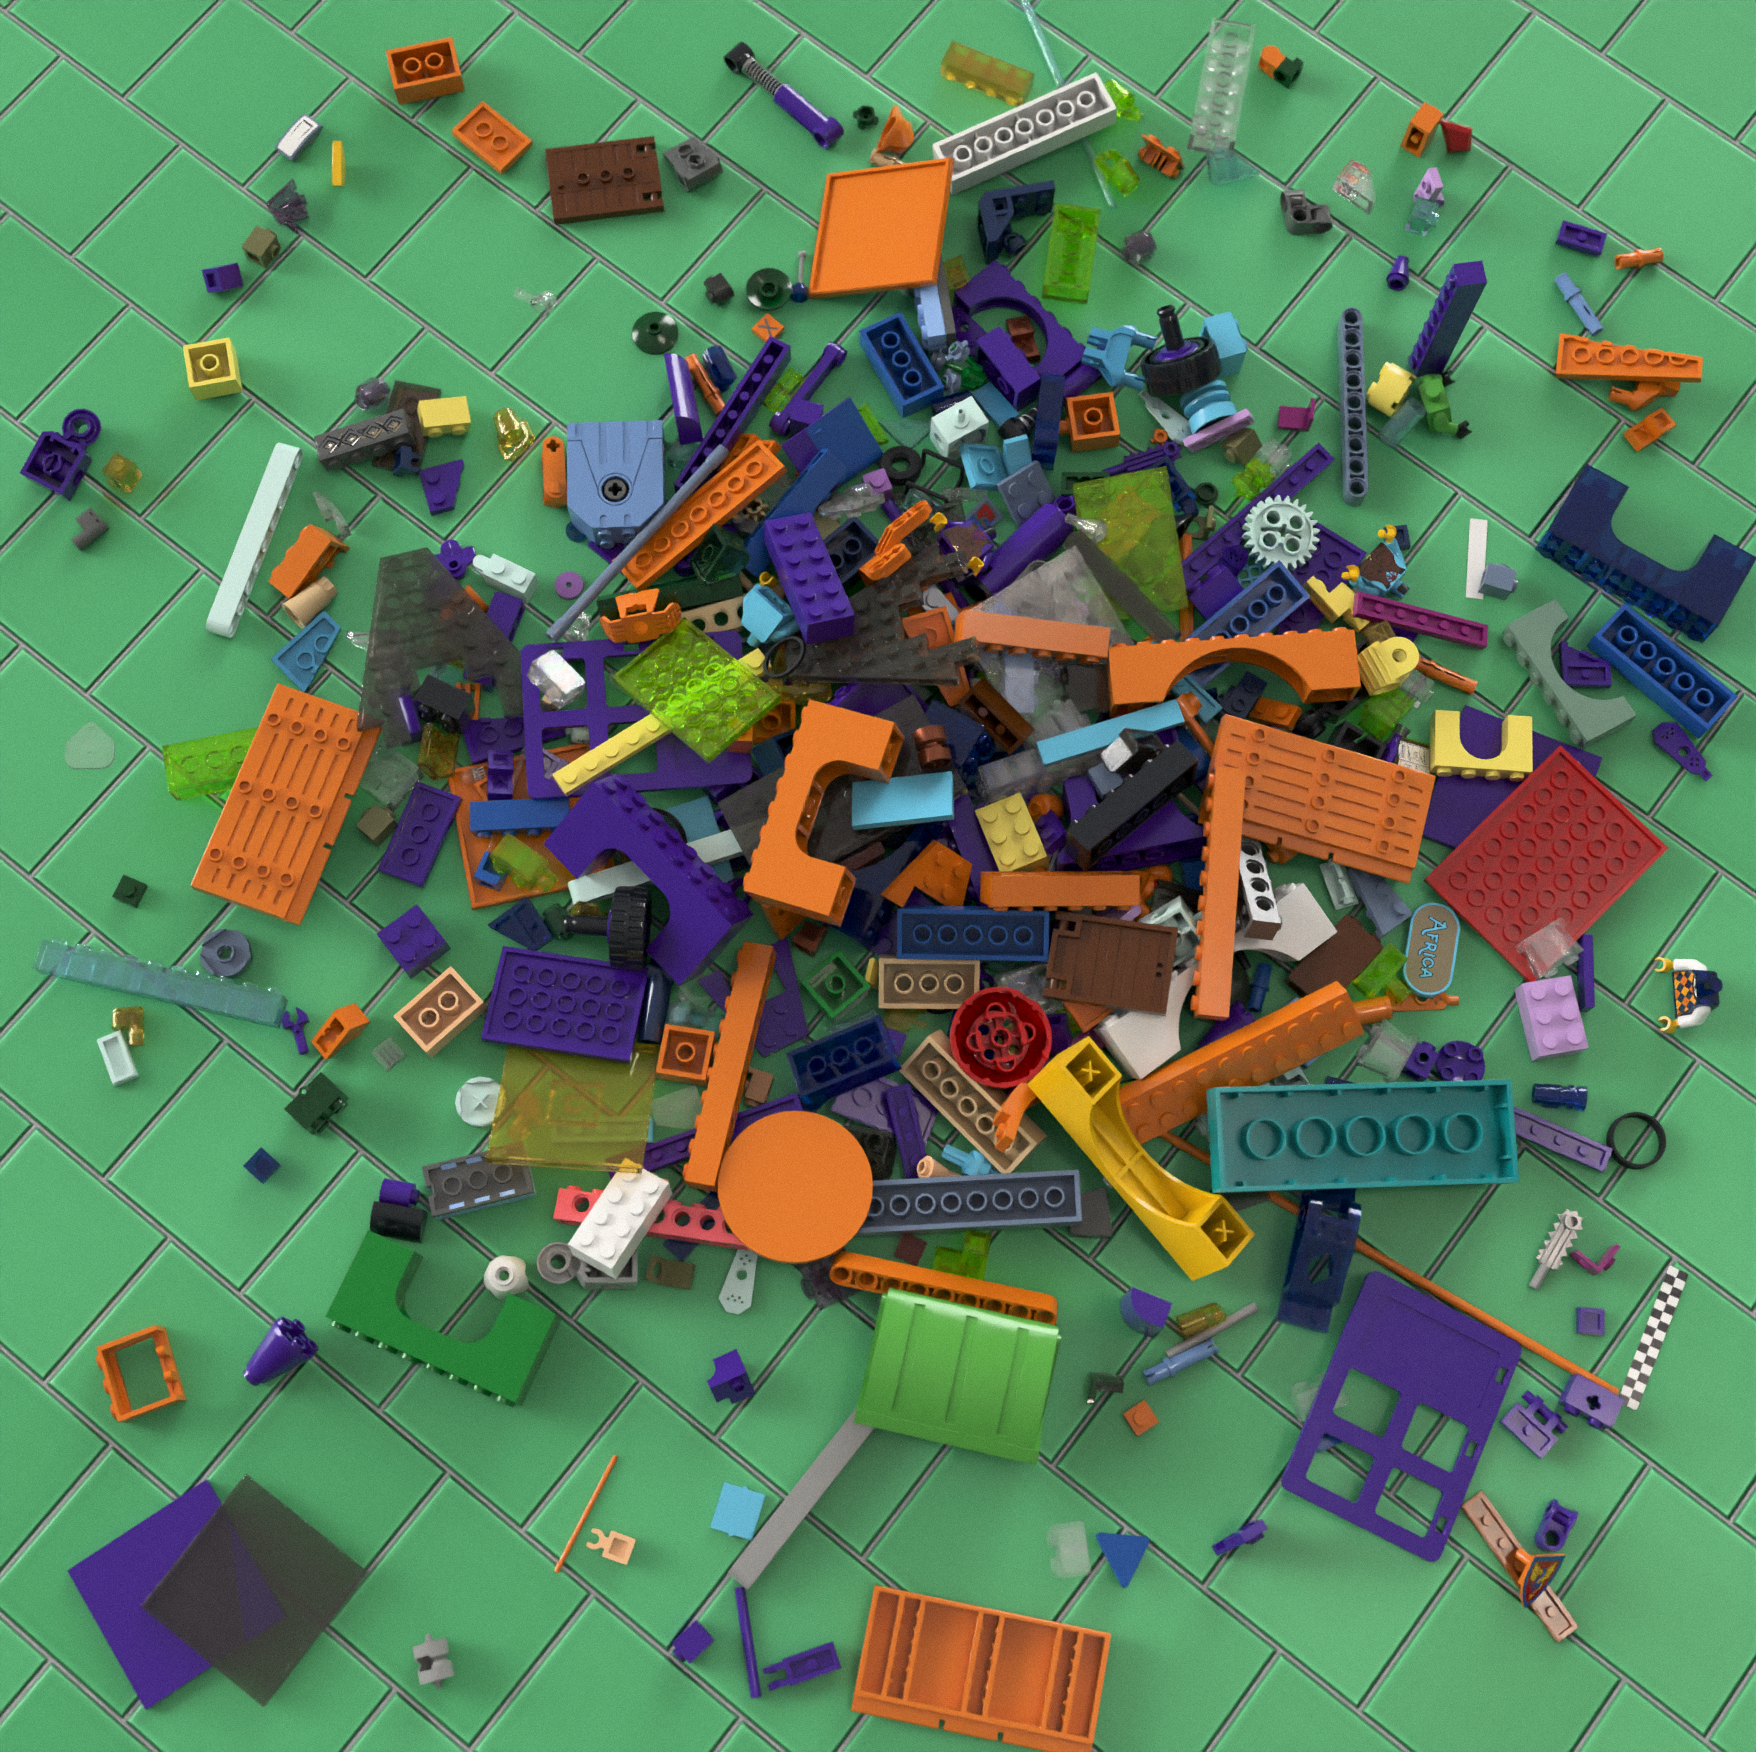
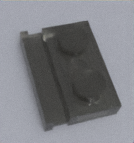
(1168, 891)

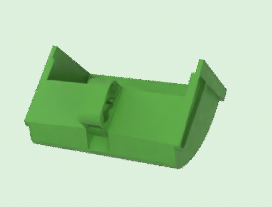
(959, 1375)

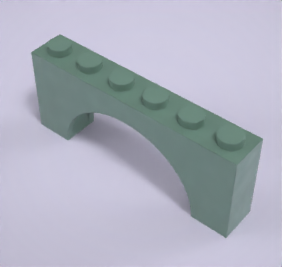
(1584, 717)

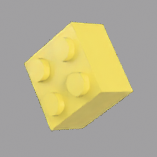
(212, 368)

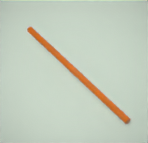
(585, 1514)

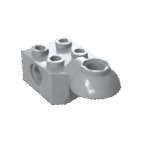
(587, 1275)

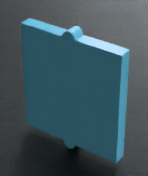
(737, 1511)

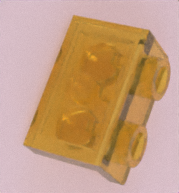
(438, 752)

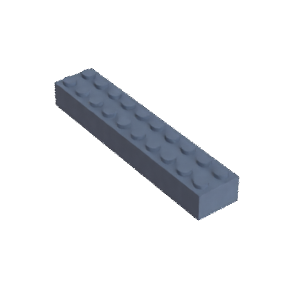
(974, 1203)

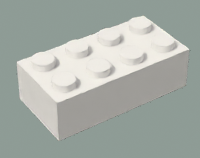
(620, 1220)

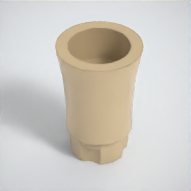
(310, 602)

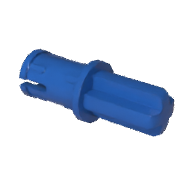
(1259, 987)

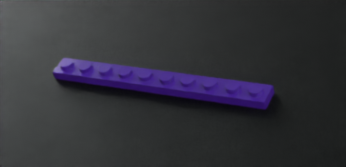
(1288, 484)

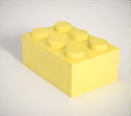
(1012, 835)

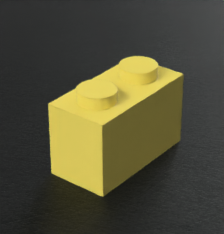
(444, 416)

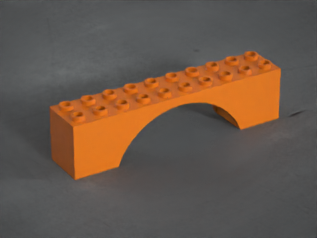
(1313, 663)

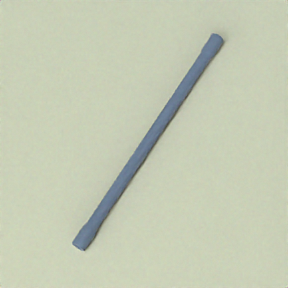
(563, 624)

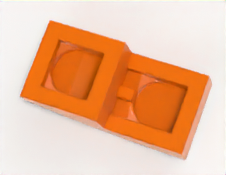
(1649, 430)

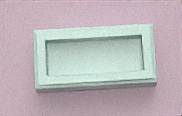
(117, 1058)

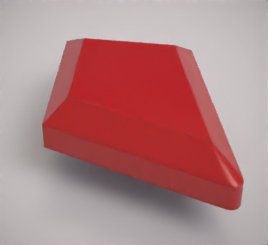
(1456, 136)

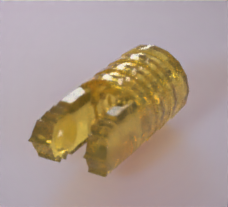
(1200, 1319)

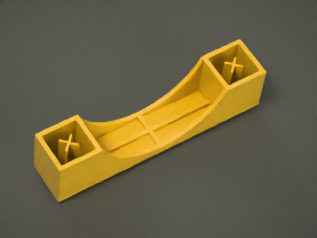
(1191, 1224)

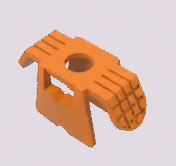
(642, 625)

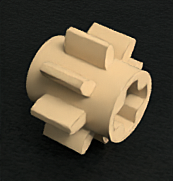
(760, 509)

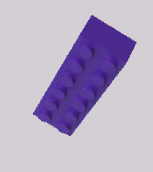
(809, 578)

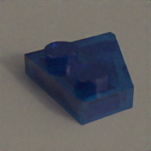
(523, 925)

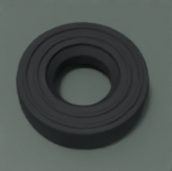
(901, 453)

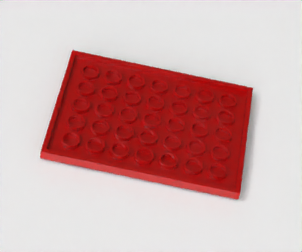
(1543, 856)

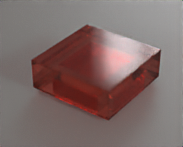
(910, 1249)

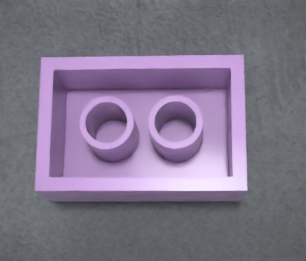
(1551, 1018)

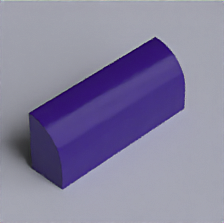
(683, 399)
(1144, 1311)

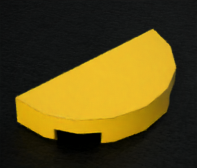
(338, 164)

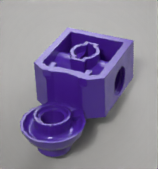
(62, 460)

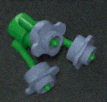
(972, 376)

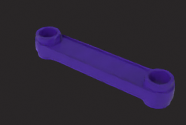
(832, 356)

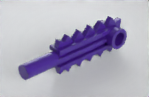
(1144, 460)

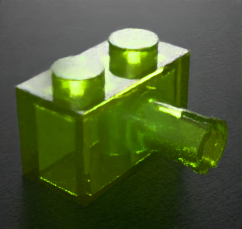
(1381, 974)

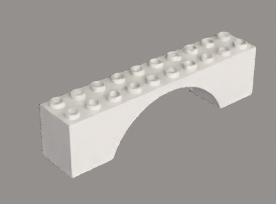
(1147, 1040)

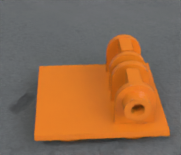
(1155, 148)

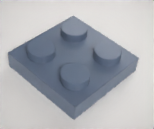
(1025, 492)

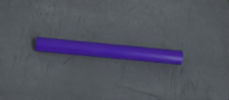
(748, 1644)

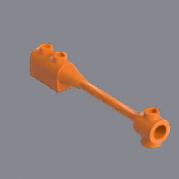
(1189, 706)

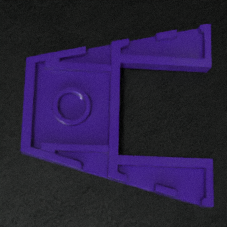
(782, 1015)

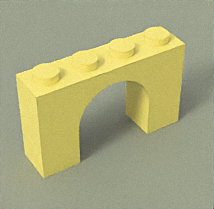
(1449, 756)

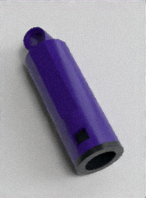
(1033, 540)

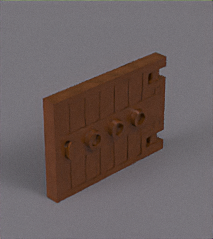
(604, 180)
(1111, 963)

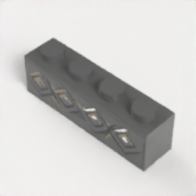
(364, 440)

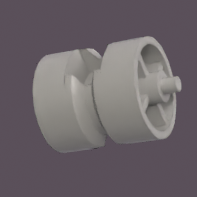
(433, 1661)

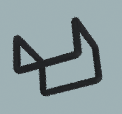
(908, 485)

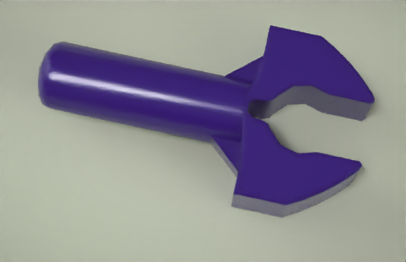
(297, 1029)

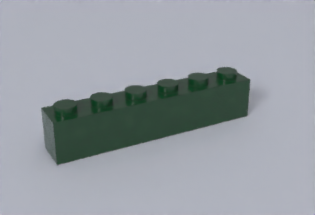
(684, 592)

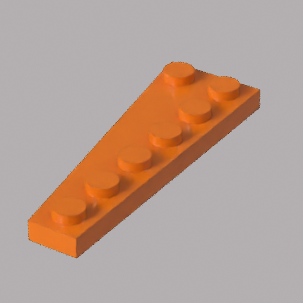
(1604, 361)

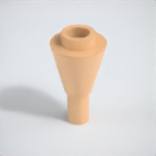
(931, 1168)

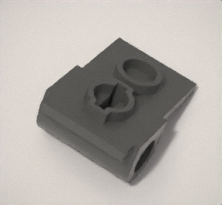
(693, 163)

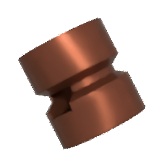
(931, 742)

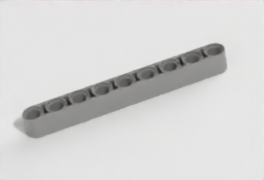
(799, 1502)

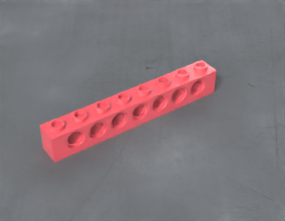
(569, 1200)

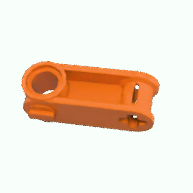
(554, 473)

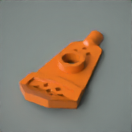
(1412, 1003)

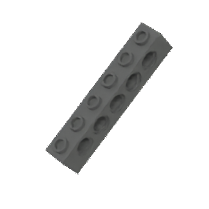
(1255, 896)

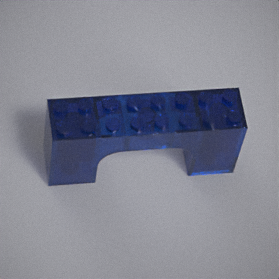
(1685, 600)

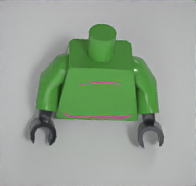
(1433, 397)

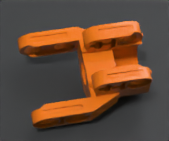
(890, 551)

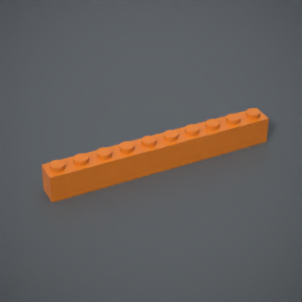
(1219, 893)
(730, 1066)

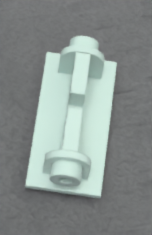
(1338, 885)

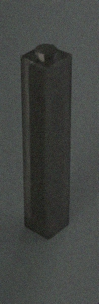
(1123, 590)

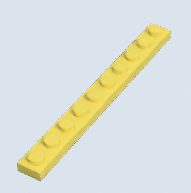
(628, 742)

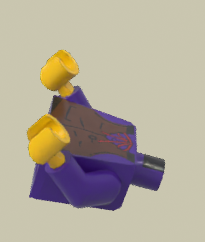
(968, 537)

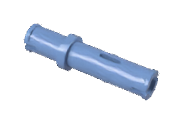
(1573, 296)
(1171, 1366)

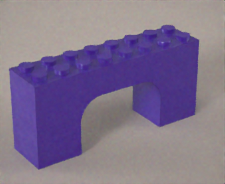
(702, 906)

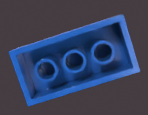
(901, 364)

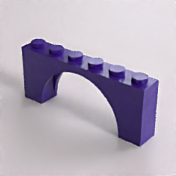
(998, 289)

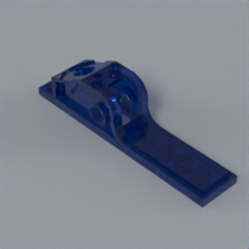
(1313, 1235)

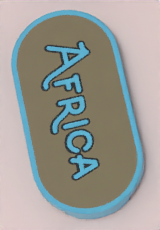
(1431, 950)

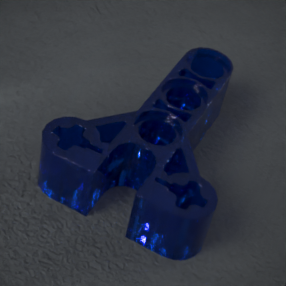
(1048, 420)

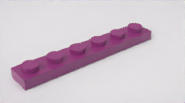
(1420, 620)

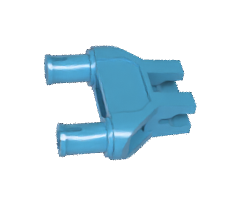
(1116, 349)

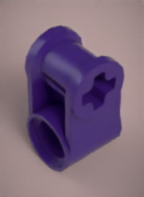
(1556, 1521)

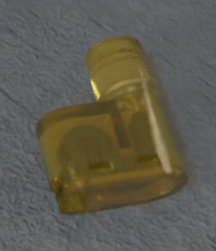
(587, 908)
(132, 1020)

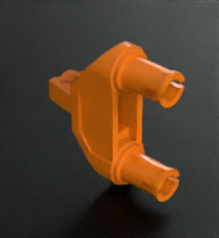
(1643, 393)

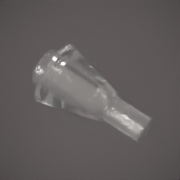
(1094, 529)

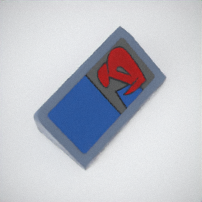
(985, 514)

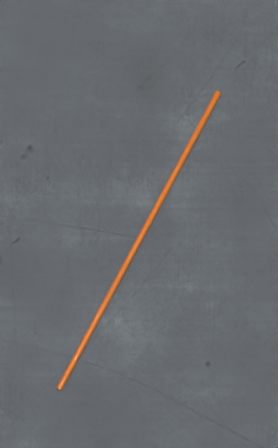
(1420, 1281)

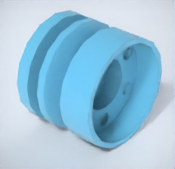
(1207, 405)

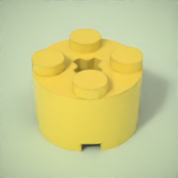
(1391, 389)

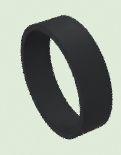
(1656, 1126)

